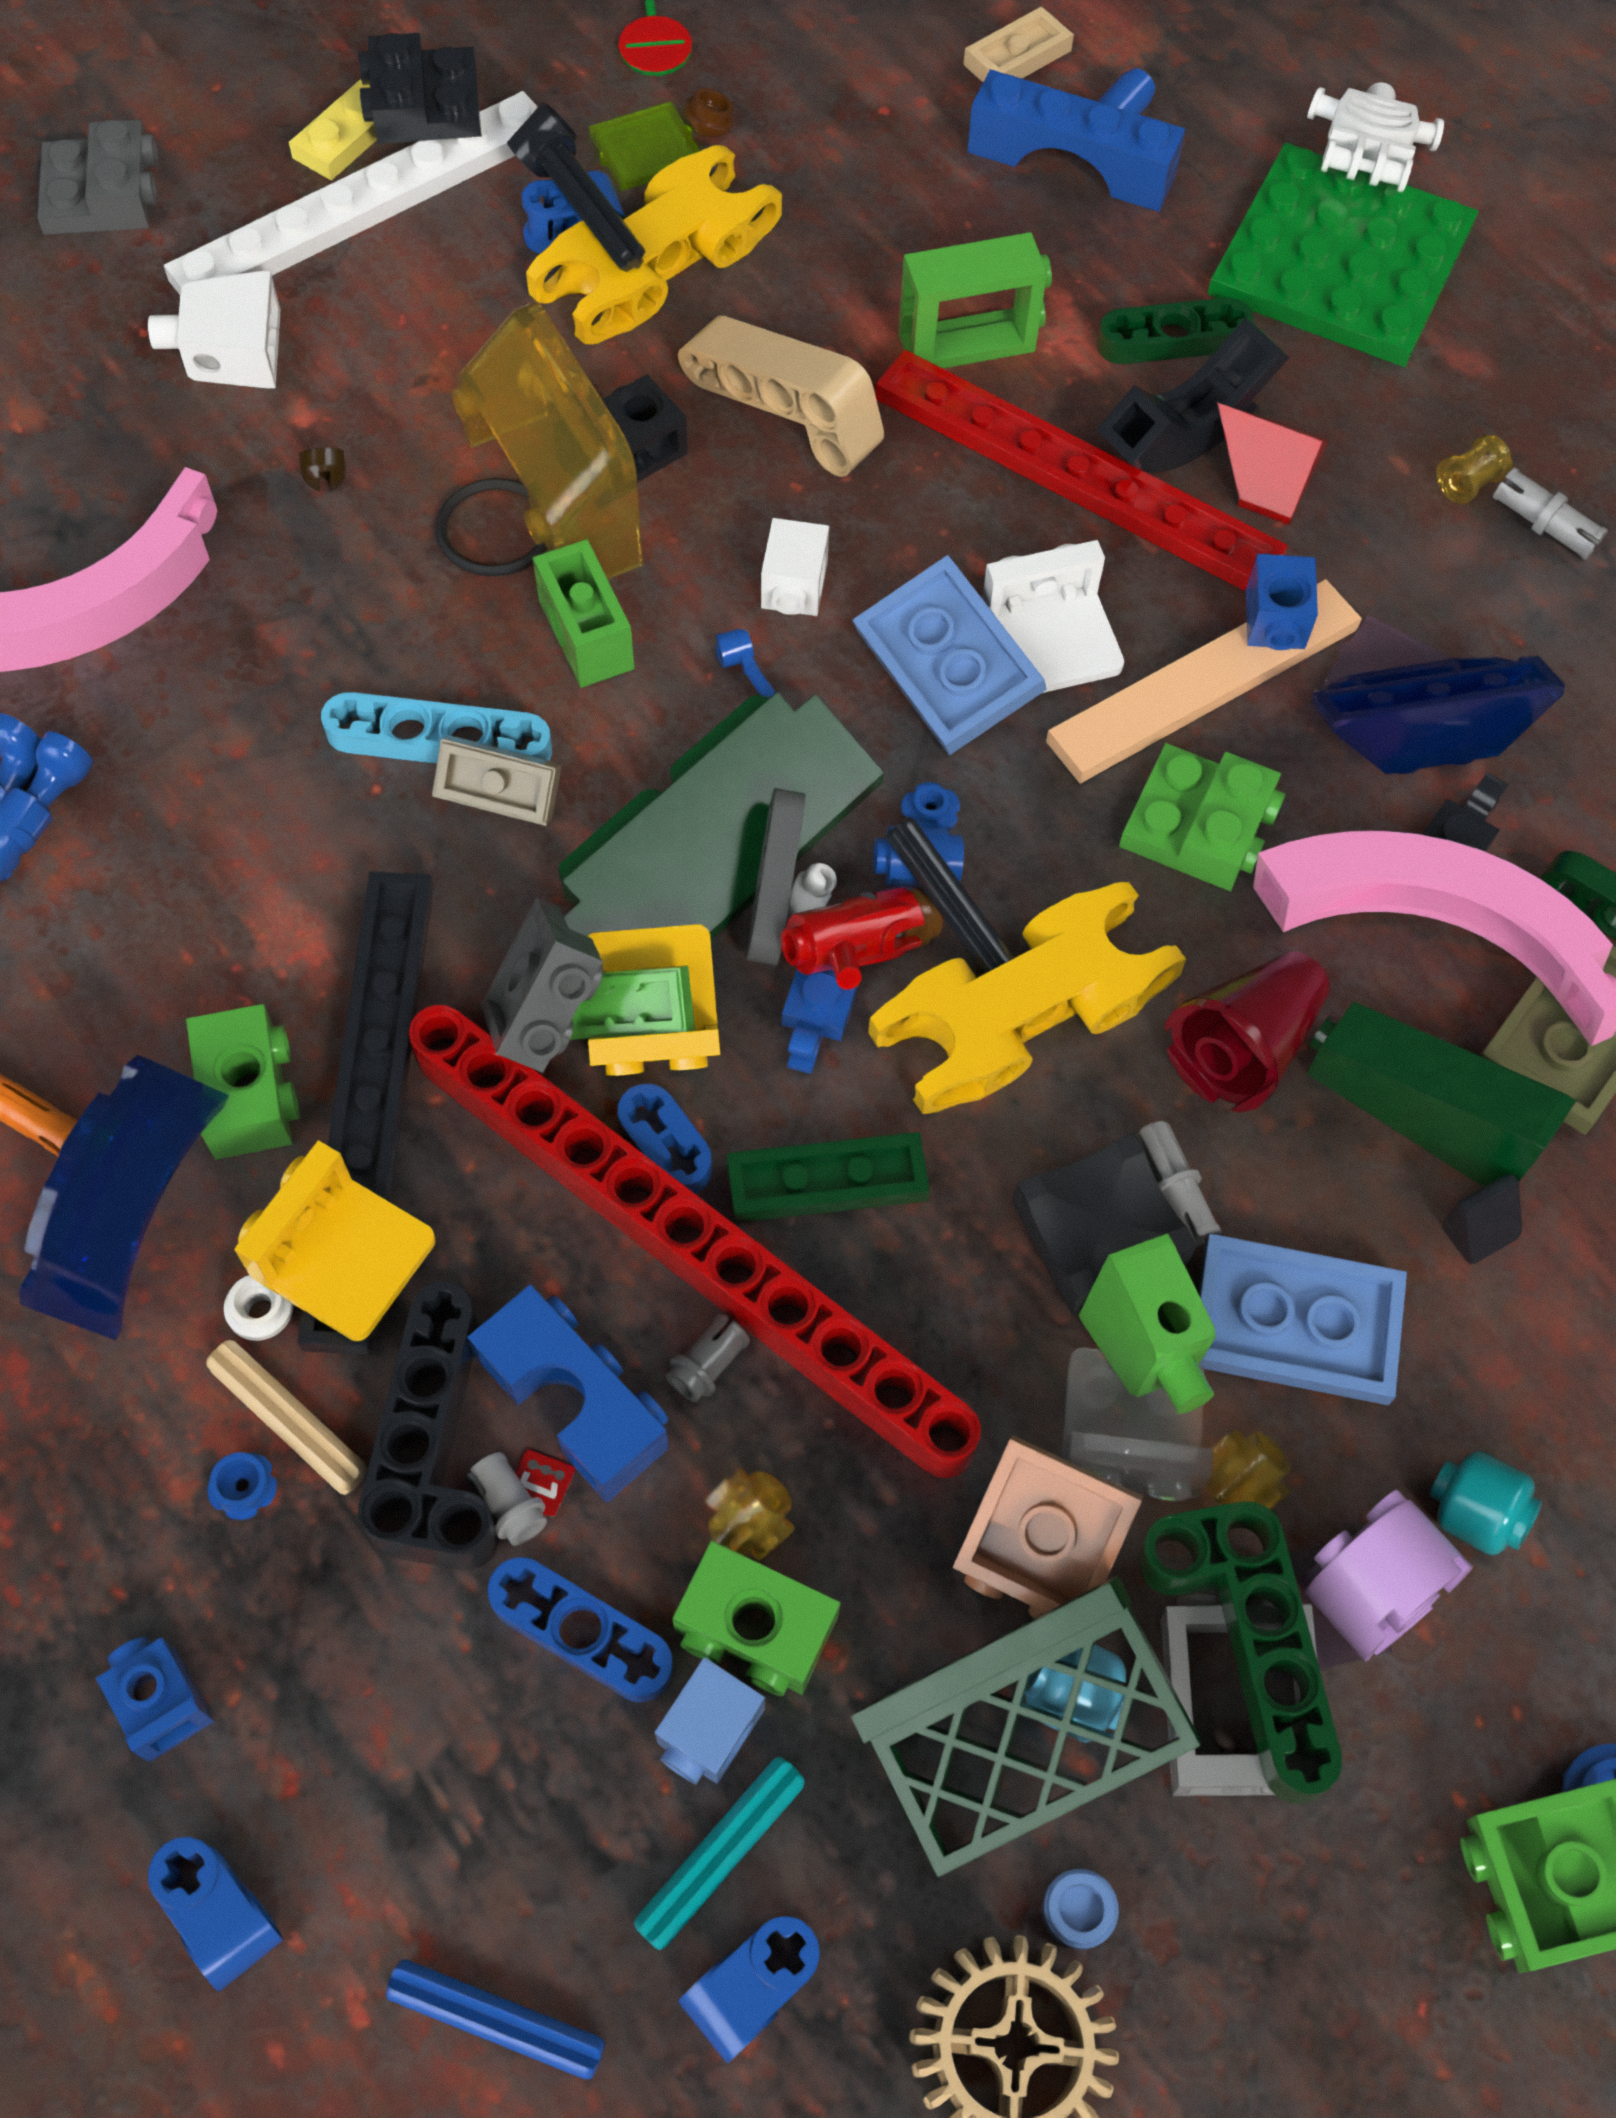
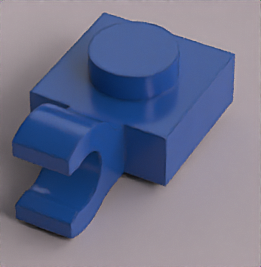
(815, 1010)

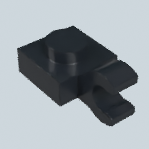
(1469, 823)

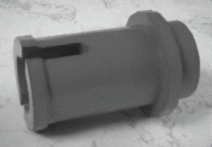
(706, 1359)

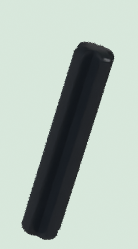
(948, 895)

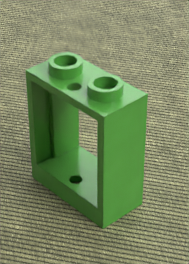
(967, 272)

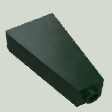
(1438, 1094)

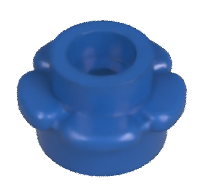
(932, 793)
(229, 1472)

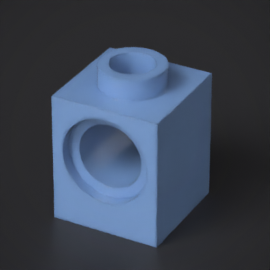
(708, 1723)

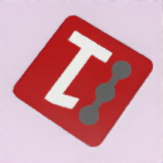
(545, 1479)

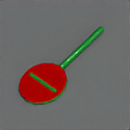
(655, 44)

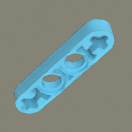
(438, 721)

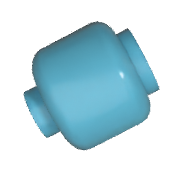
(1095, 1706)

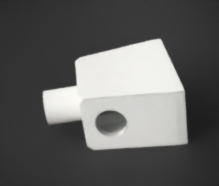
(224, 330)

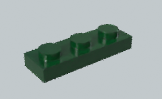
(827, 1177)

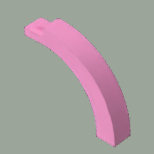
(118, 591)
(1454, 885)

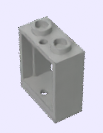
(1217, 1773)

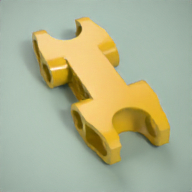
(682, 222)
(991, 1016)

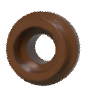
(709, 112)

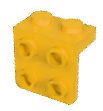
(655, 949)
(333, 1245)

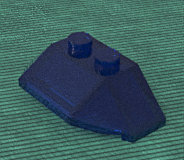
(1438, 709)

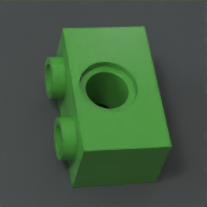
(584, 613)
(232, 1046)
(732, 1584)

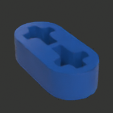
(675, 1129)

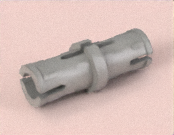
(1549, 513)

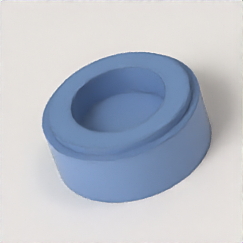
(1079, 1909)

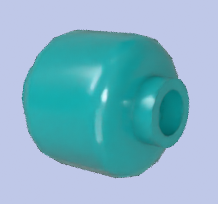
(1485, 1503)

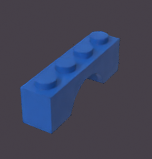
(1128, 149)

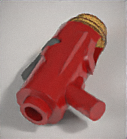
(860, 932)

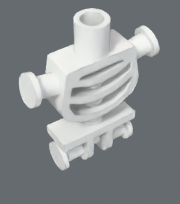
(1373, 133)

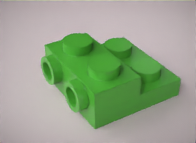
(1204, 815)
(1549, 1875)

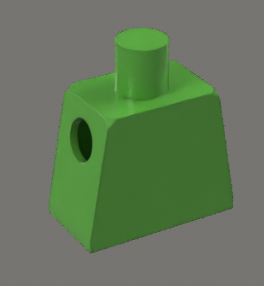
(1151, 1323)

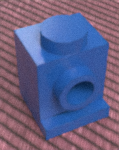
(170, 1713)

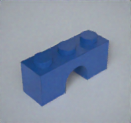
(536, 1346)

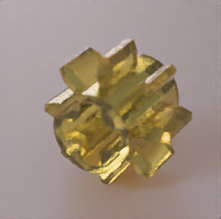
(1248, 1470)
(750, 1513)

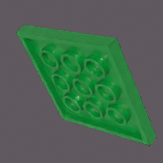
(1343, 255)

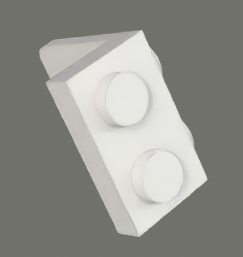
(1055, 612)

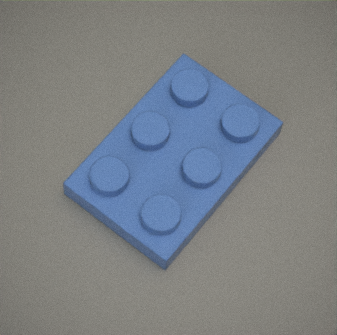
(949, 655)
(1302, 1318)

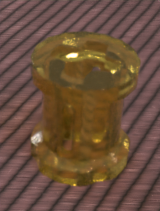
(1474, 469)

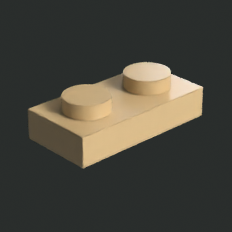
(1020, 46)

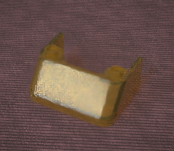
(557, 438)

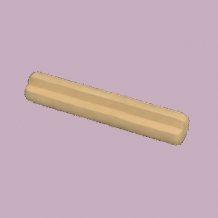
(287, 1417)

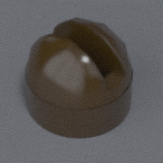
(322, 464)

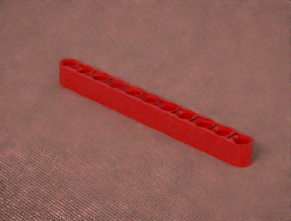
(700, 1261)

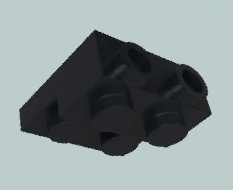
(418, 90)

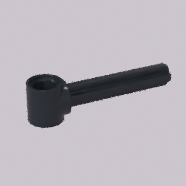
(549, 150)

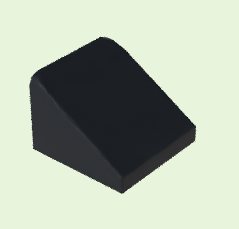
(1486, 1220)

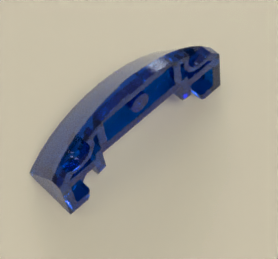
(107, 1192)

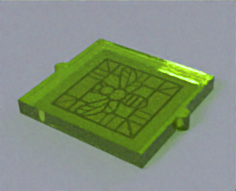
(642, 143)

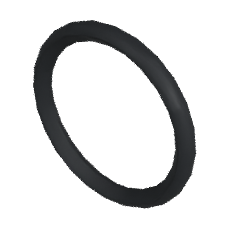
(462, 562)

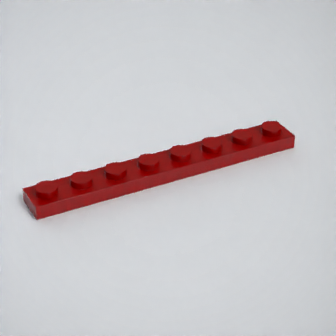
(1075, 469)

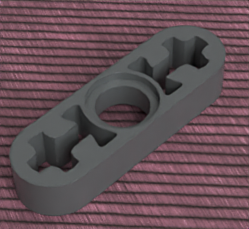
(775, 876)

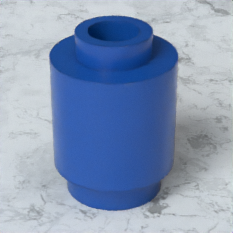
(895, 872)

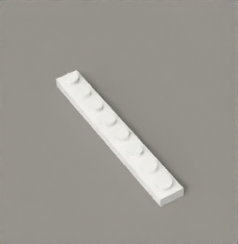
(356, 201)

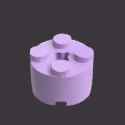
(1384, 1575)

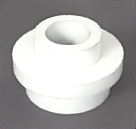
(243, 1297)

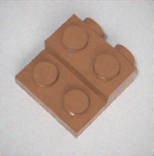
(1045, 1529)

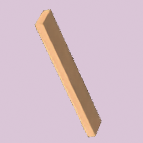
(1187, 691)

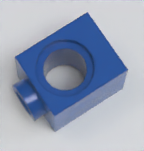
(1281, 601)

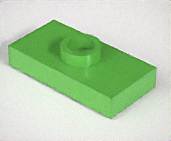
(637, 1004)

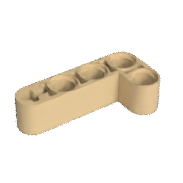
(792, 381)

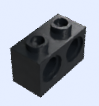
(650, 424)

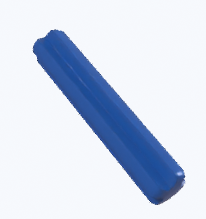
(495, 2019)

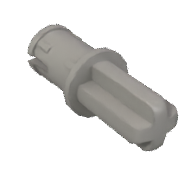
(1177, 1179)

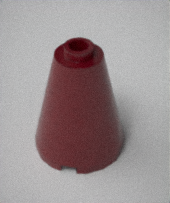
(1247, 1030)

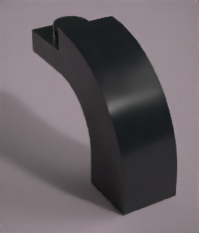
(1185, 422)

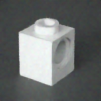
(794, 567)

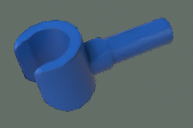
(735, 649)

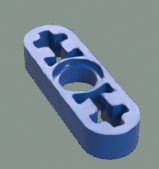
(526, 1617)

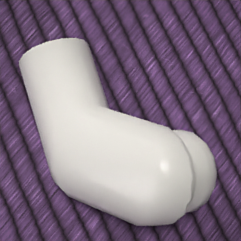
(812, 888)

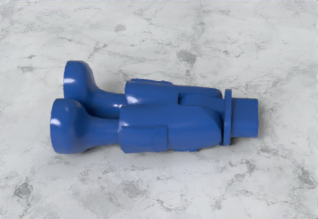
(55, 766)

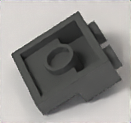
(98, 180)
(540, 988)

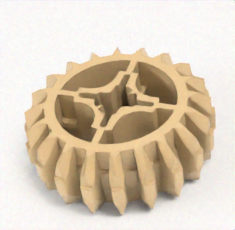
(1017, 1975)

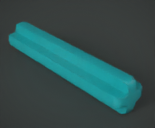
(719, 1853)

